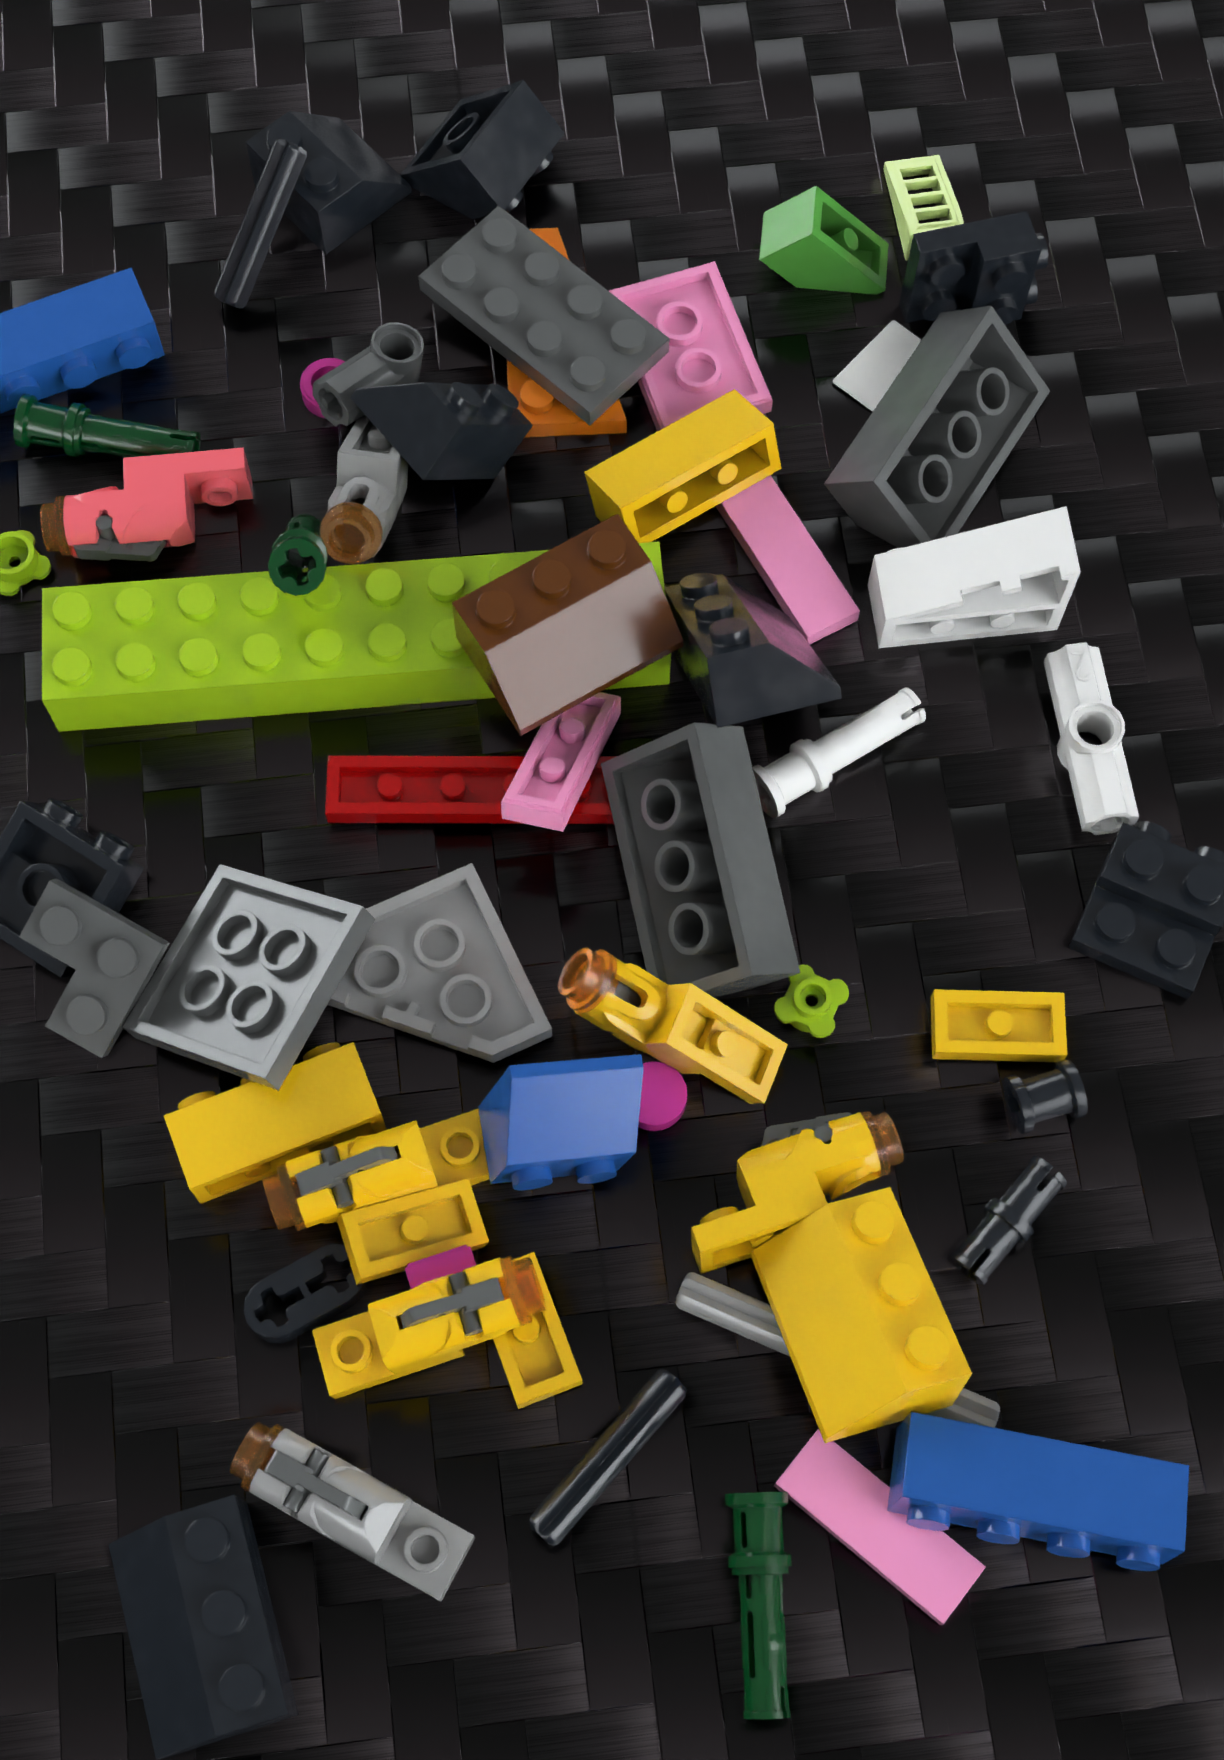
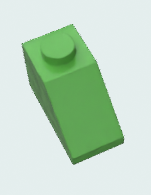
(823, 246)

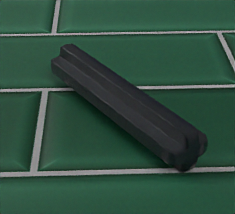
(260, 223)
(607, 1457)

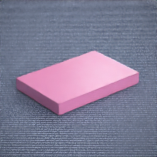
(705, 346)

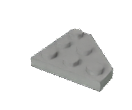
(444, 971)

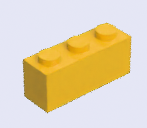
(686, 467)
(254, 1128)

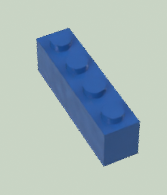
(75, 338)
(1039, 1491)

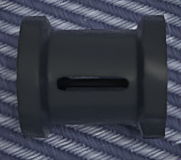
(1045, 1096)

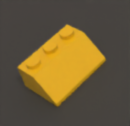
(861, 1316)

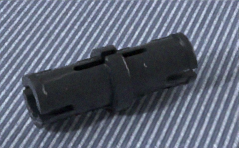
(1008, 1220)

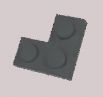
(110, 960)

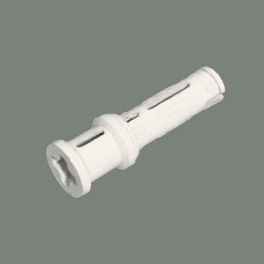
(812, 763)

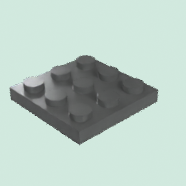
(249, 975)

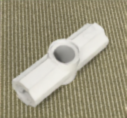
(1095, 771)

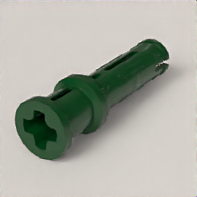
(81, 431)
(290, 553)
(759, 1565)

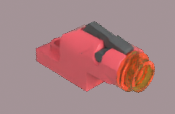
(151, 509)

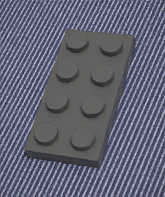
(544, 314)

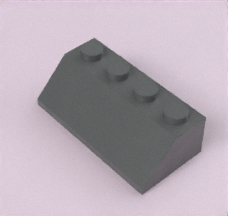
(939, 431)
(700, 861)

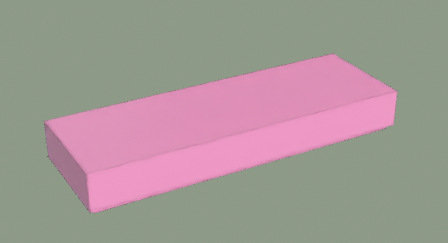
(789, 560)
(560, 763)
(853, 1508)

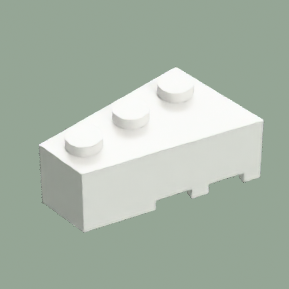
(976, 582)

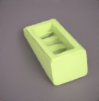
(903, 202)

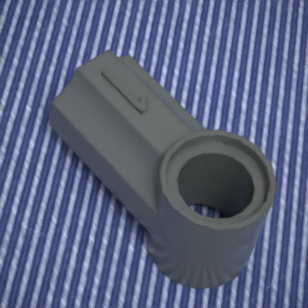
(389, 360)

